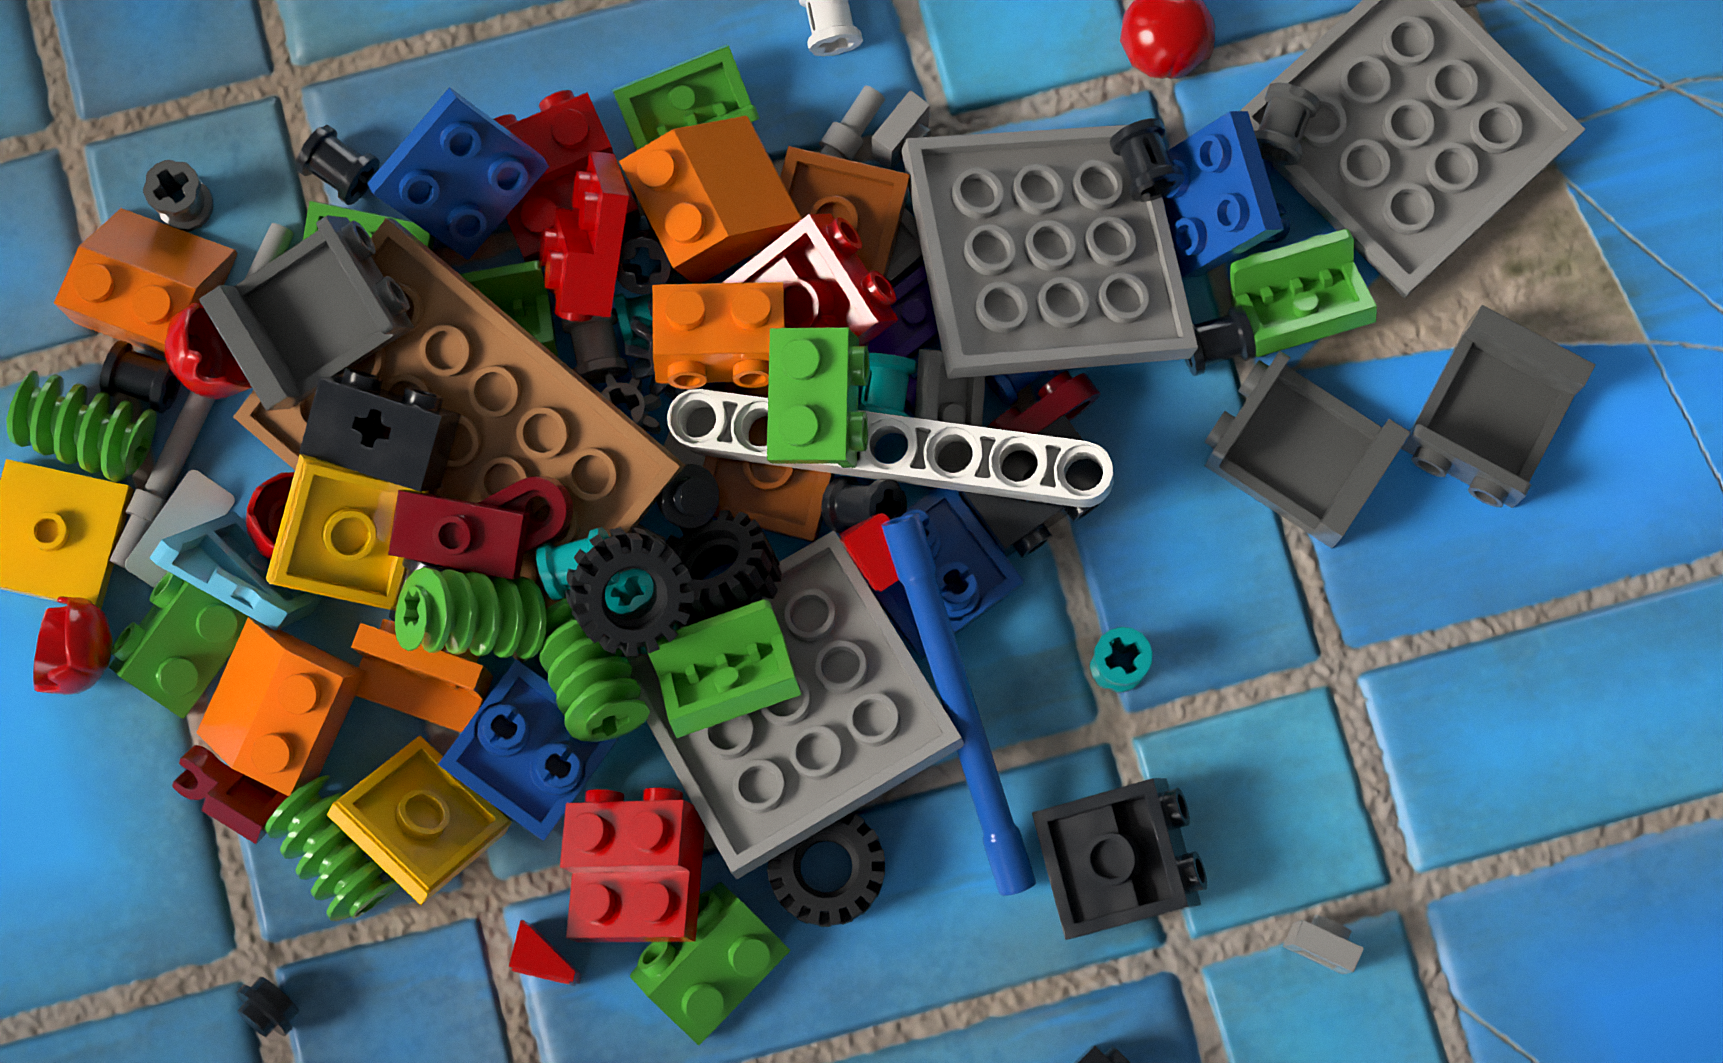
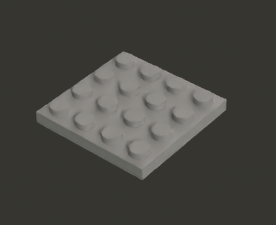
(1417, 132)
(1043, 254)
(822, 754)

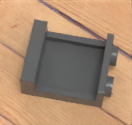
(309, 313)
(1495, 408)
(1302, 450)

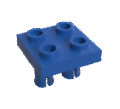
(458, 174)
(1224, 196)
(968, 564)
(522, 754)

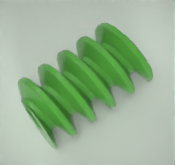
(79, 430)
(470, 613)
(589, 681)
(328, 853)

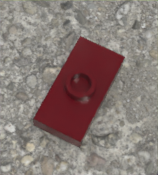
(459, 534)

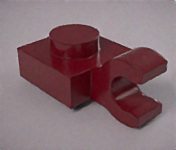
(228, 794)

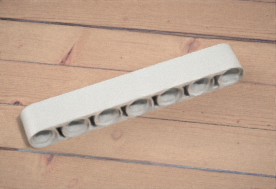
(920, 464)

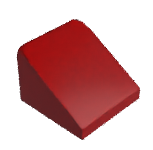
(870, 551)
(539, 958)

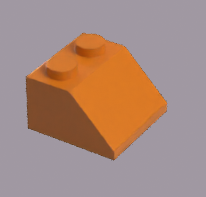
(710, 195)
(139, 276)
(278, 707)

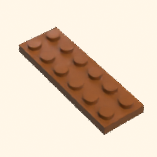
(873, 202)

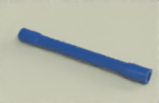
(918, 575)

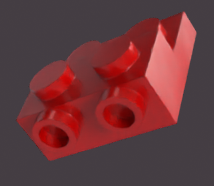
(564, 137)
(586, 242)
(824, 278)
(633, 867)

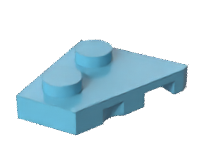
(228, 567)

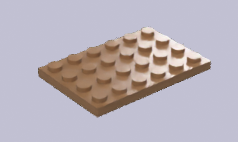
(515, 399)

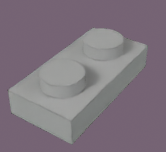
(948, 401)

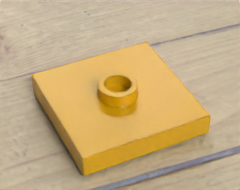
(58, 531)
(338, 536)
(418, 820)

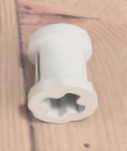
(831, 27)

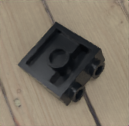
(1119, 857)

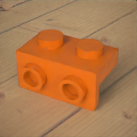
(714, 332)
(420, 683)

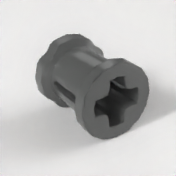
(1285, 122)
(169, 177)

